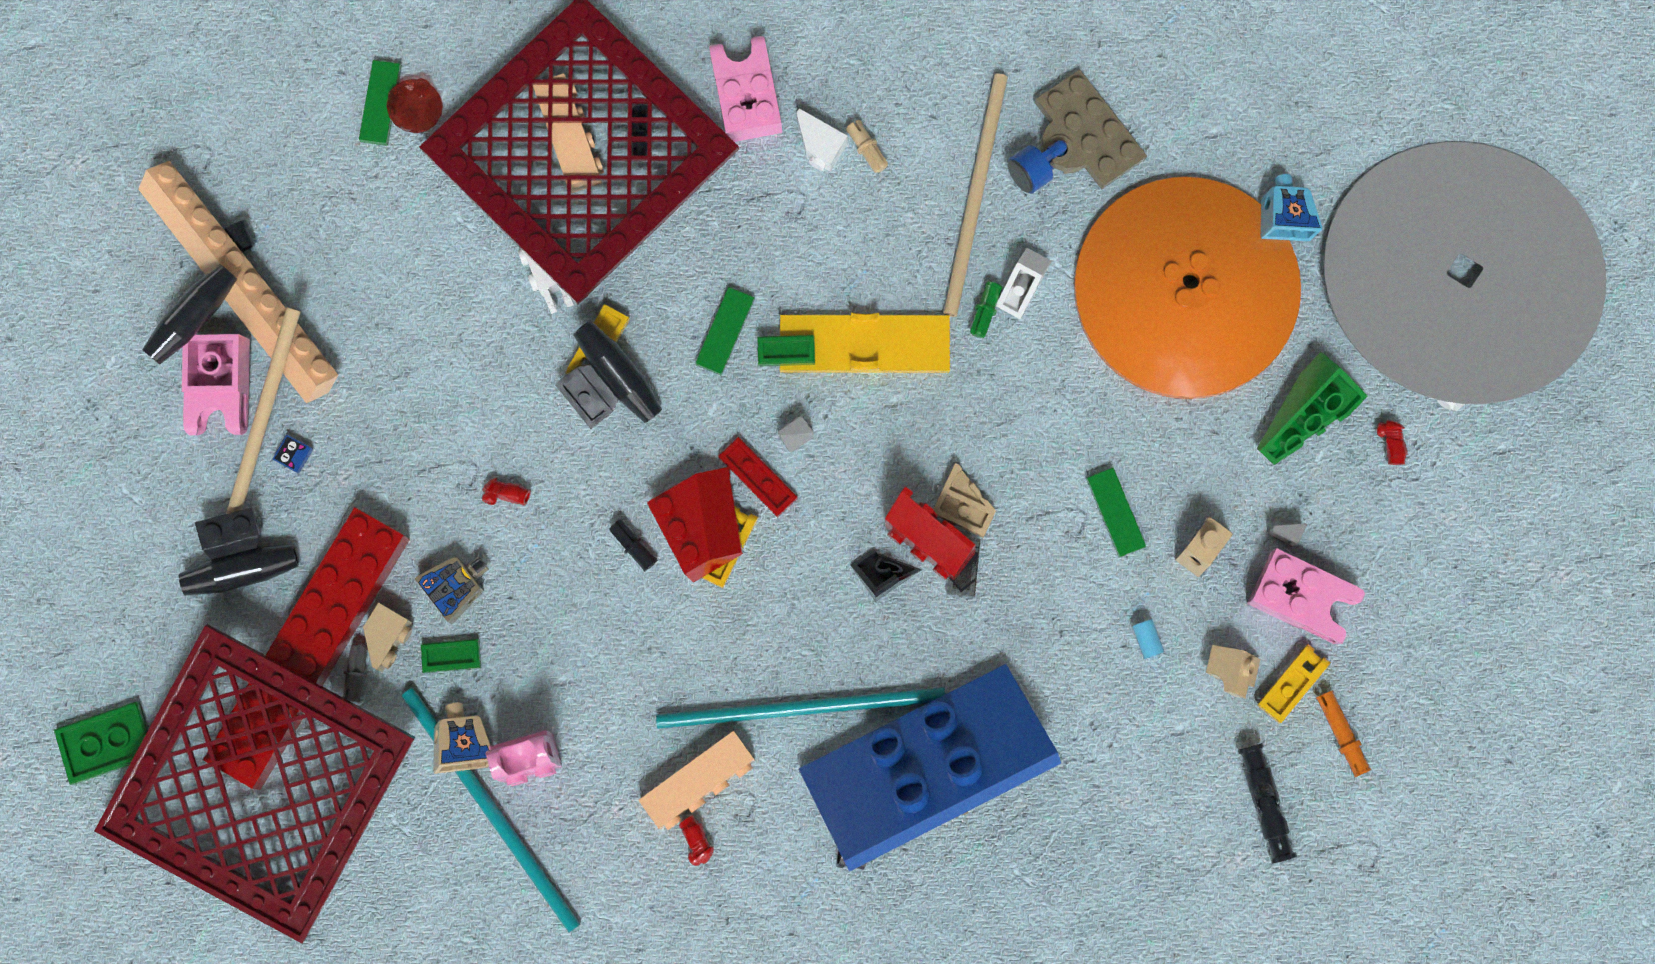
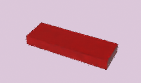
(758, 477)

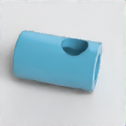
(1148, 639)

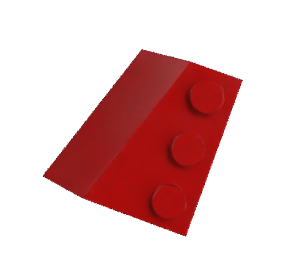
(700, 522)
(927, 537)

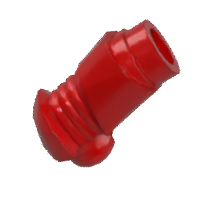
(1394, 441)
(507, 492)
(697, 841)

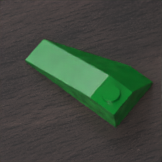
(1315, 401)

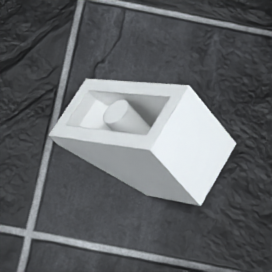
(820, 141)
(1023, 283)

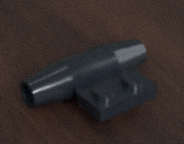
(189, 314)
(606, 379)
(234, 554)

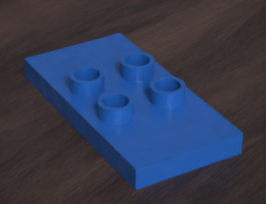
(929, 767)

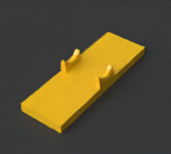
(872, 343)

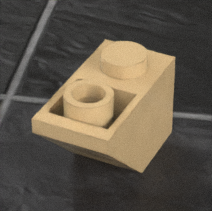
(384, 634)

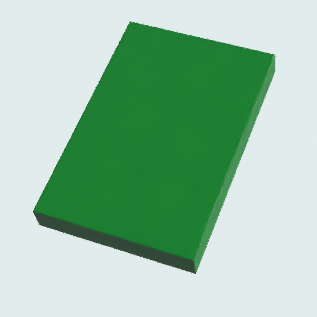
(101, 742)

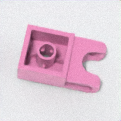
(746, 84)
(216, 389)
(1311, 597)
(524, 757)

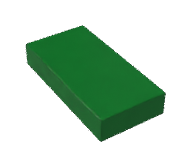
(786, 350)
(451, 656)

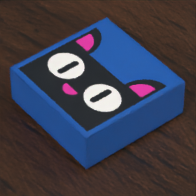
(292, 454)

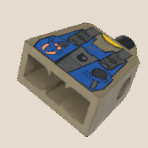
(453, 586)

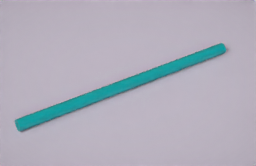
(798, 708)
(499, 822)

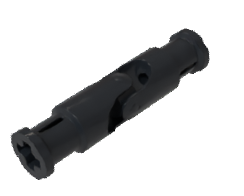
(1273, 824)

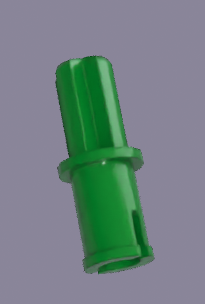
(985, 309)

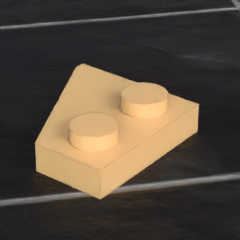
(964, 504)

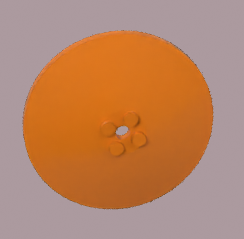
(1177, 336)

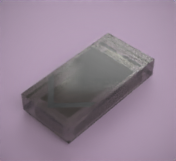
(966, 581)

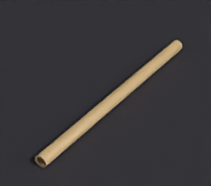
(975, 195)
(263, 410)

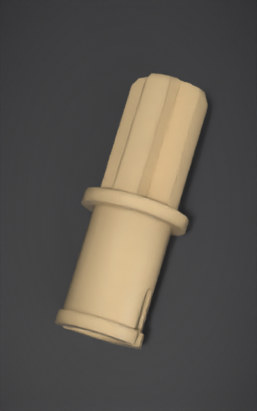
(867, 146)

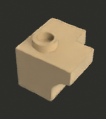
(1235, 668)

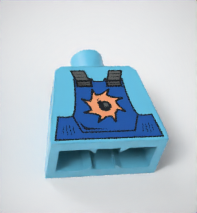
(1289, 212)

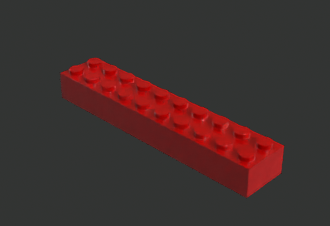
(316, 633)

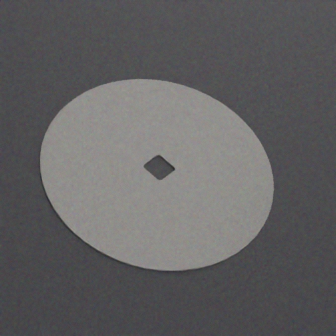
(1429, 332)

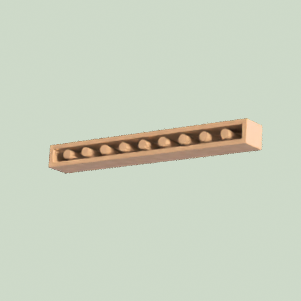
(250, 295)

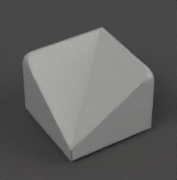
(795, 434)
(1286, 531)

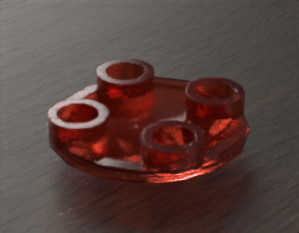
(414, 105)

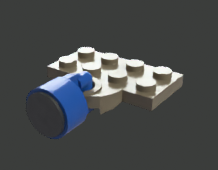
(1079, 136)

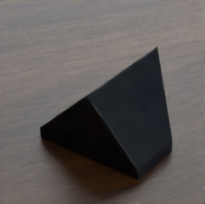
(882, 573)

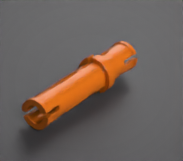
(1349, 745)

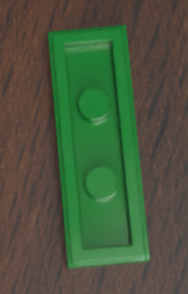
(375, 120)
(725, 331)
(1116, 512)

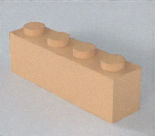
(569, 139)
(697, 780)

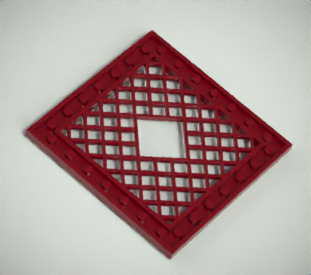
(579, 20)
(192, 864)

